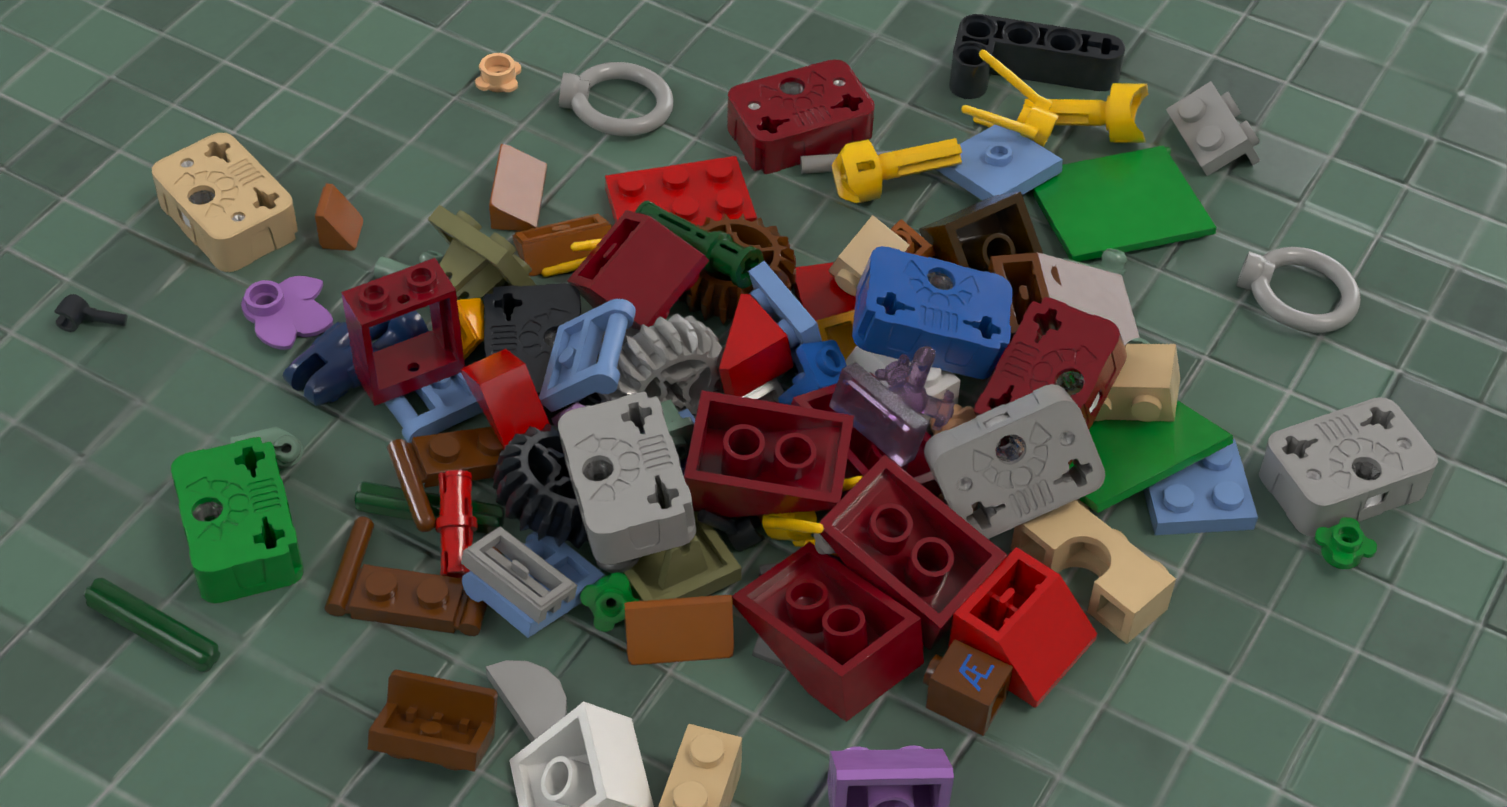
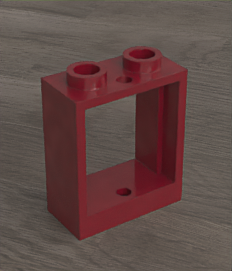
(435, 353)

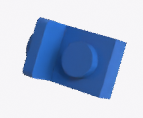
(821, 366)

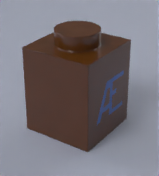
(967, 686)

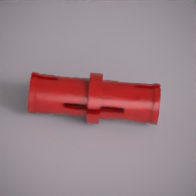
(455, 520)

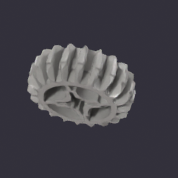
(670, 362)

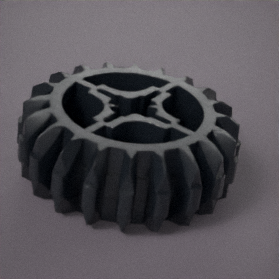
(538, 488)

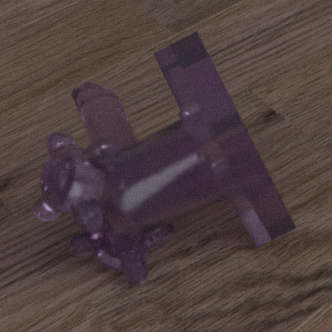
(892, 413)

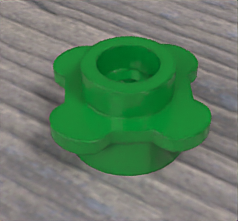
(1344, 544)
(596, 595)

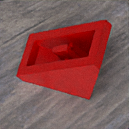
(754, 349)
(505, 394)

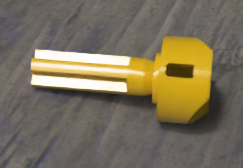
(1116, 112)
(860, 171)

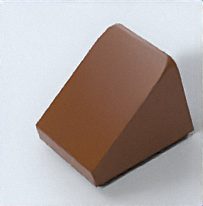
(337, 220)

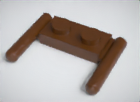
(429, 455)
(398, 594)

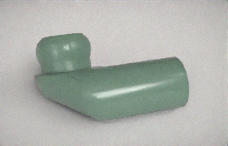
(286, 446)

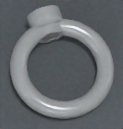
(576, 89)
(1257, 274)

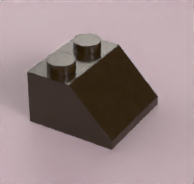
(983, 230)

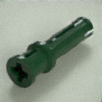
(717, 246)

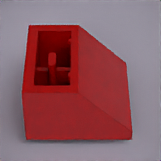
(1027, 621)

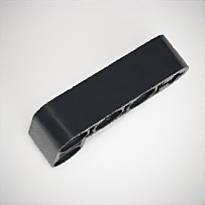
(1033, 54)

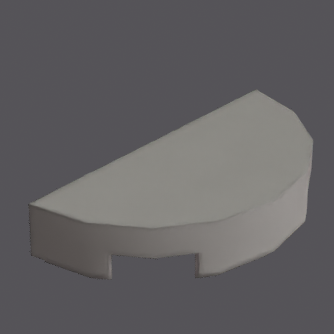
(530, 694)

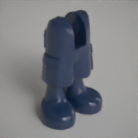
(328, 367)

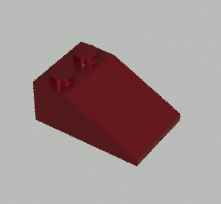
(765, 457)
(910, 546)
(832, 629)

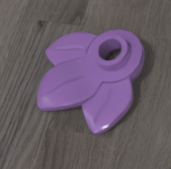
(286, 310)

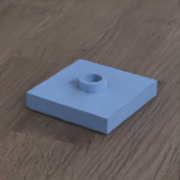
(1002, 163)

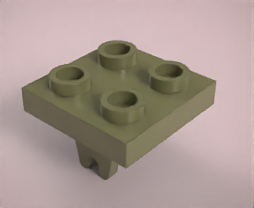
(475, 259)
(686, 570)

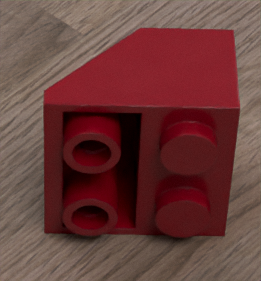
(641, 265)

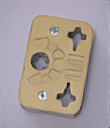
(225, 201)

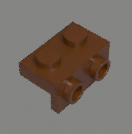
(435, 721)

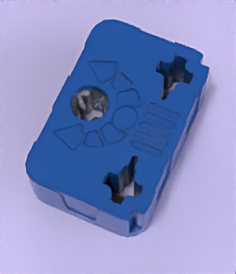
(934, 303)

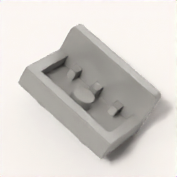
(1211, 128)

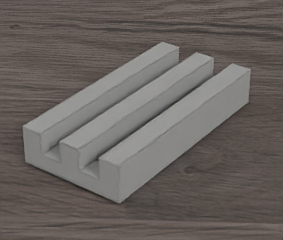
(512, 577)

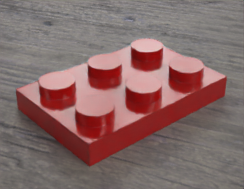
(685, 190)

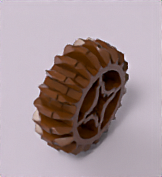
(715, 292)

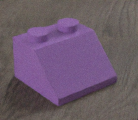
(889, 777)

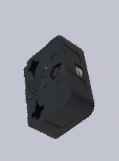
(527, 323)

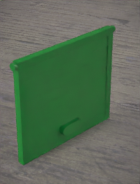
(1122, 204)
(1146, 452)

